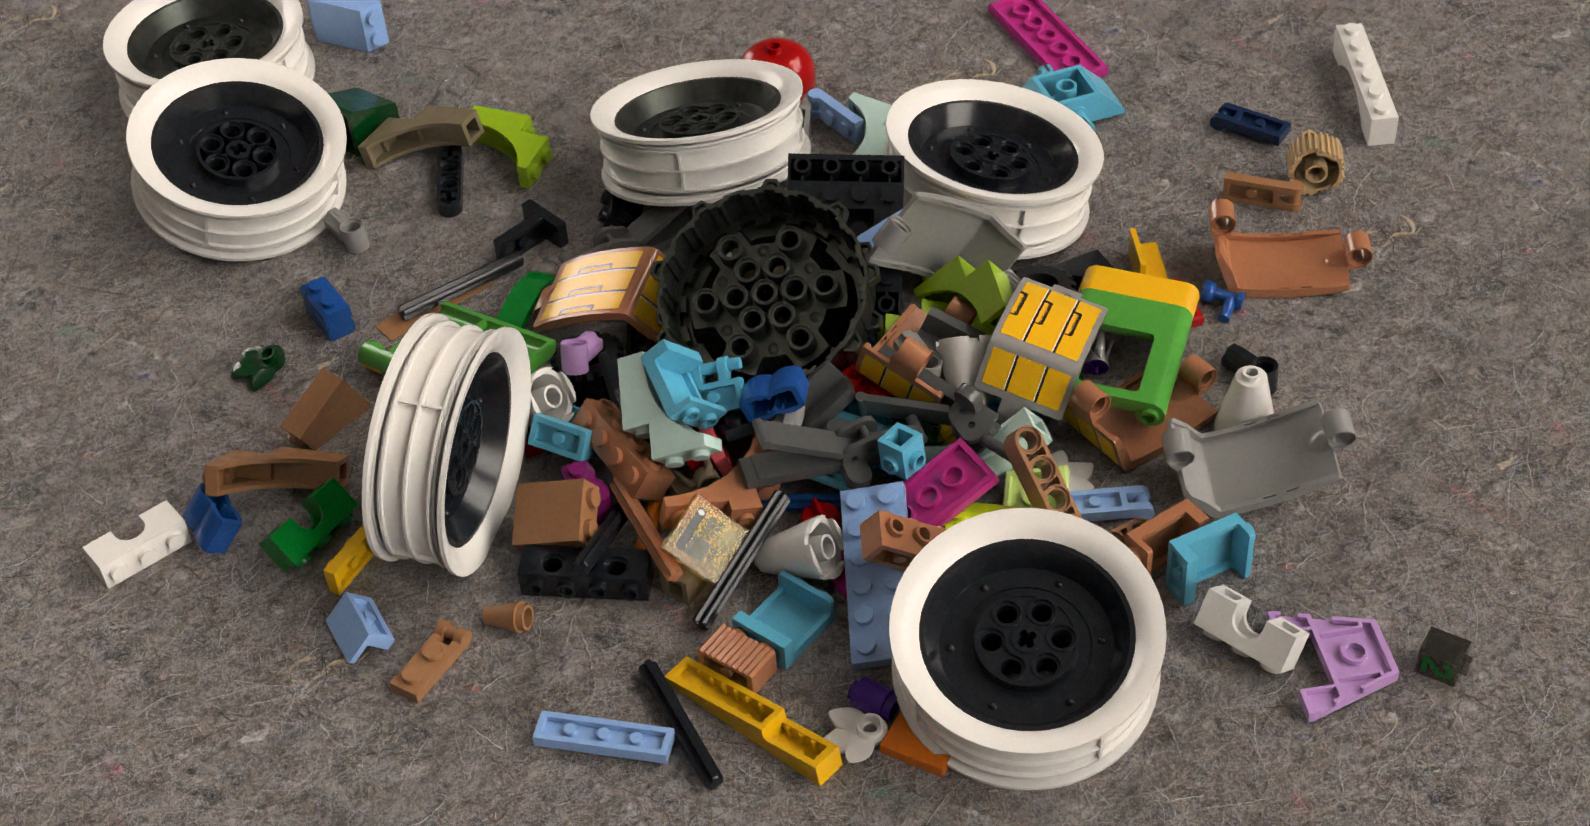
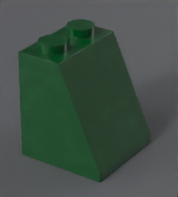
(362, 114)

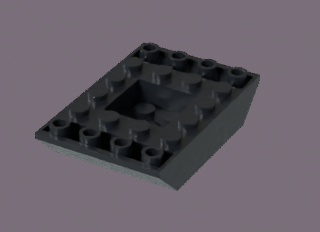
(870, 191)

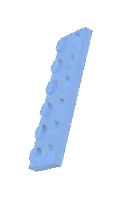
(868, 584)

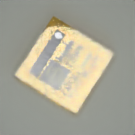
(704, 539)

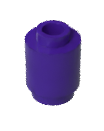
(873, 698)

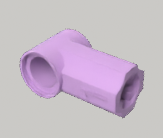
(578, 352)

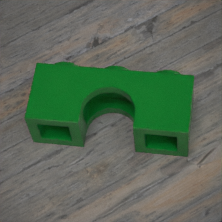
(290, 543)

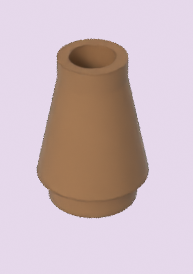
(509, 616)

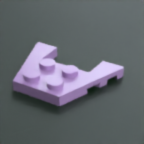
(1352, 659)

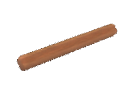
(646, 531)

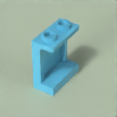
(670, 374)
(561, 437)
(1208, 552)
(789, 618)

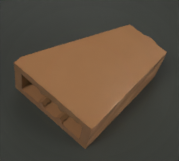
(323, 411)

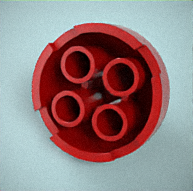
(787, 54)

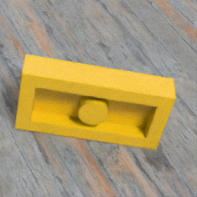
(1145, 256)

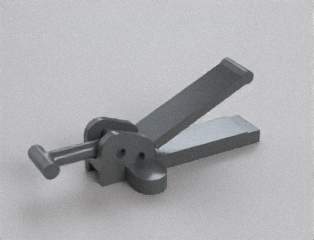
(651, 229)
(959, 409)
(816, 452)

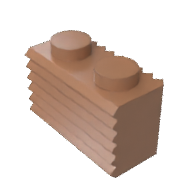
(738, 657)

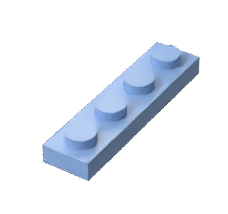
(604, 737)

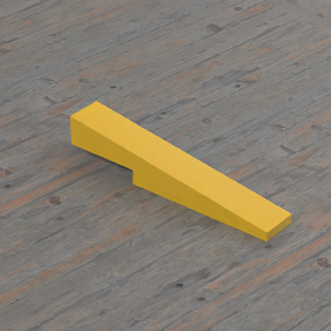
(757, 720)

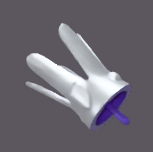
(1097, 362)

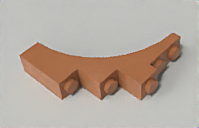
(725, 494)

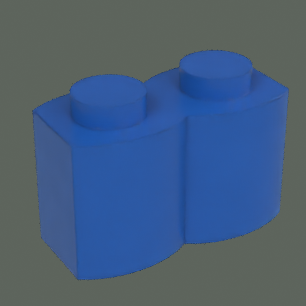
(775, 393)
(212, 520)

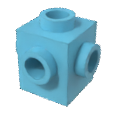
(901, 451)

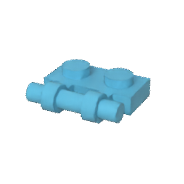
(727, 390)

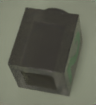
(1444, 657)

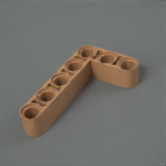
(1052, 480)

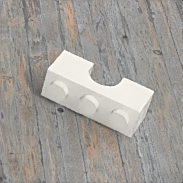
(119, 559)
(1225, 619)

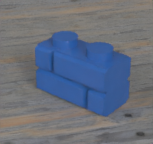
(327, 308)

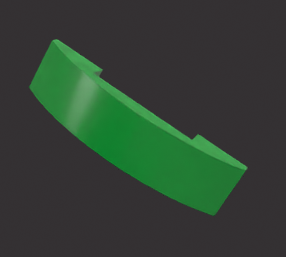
(523, 298)

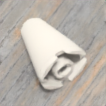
(963, 359)
(551, 394)
(1245, 399)
(804, 550)

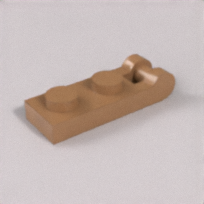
(1263, 191)
(431, 661)

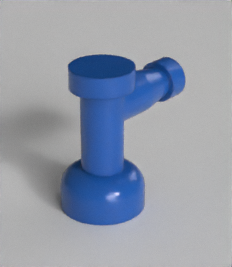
(1229, 298)

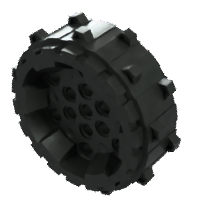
(760, 226)

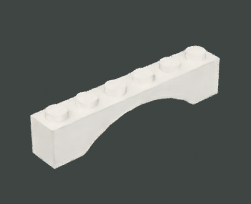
(1375, 104)

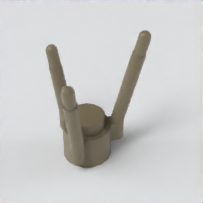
(702, 477)

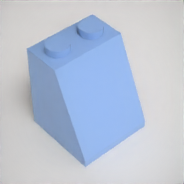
(349, 23)

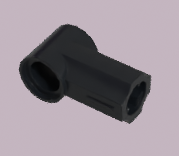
(1238, 357)

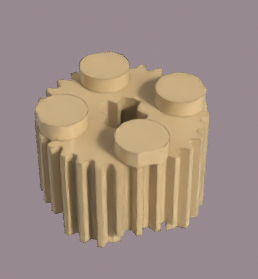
(1316, 161)

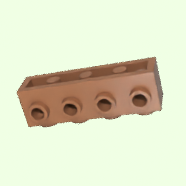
(623, 452)
(894, 539)

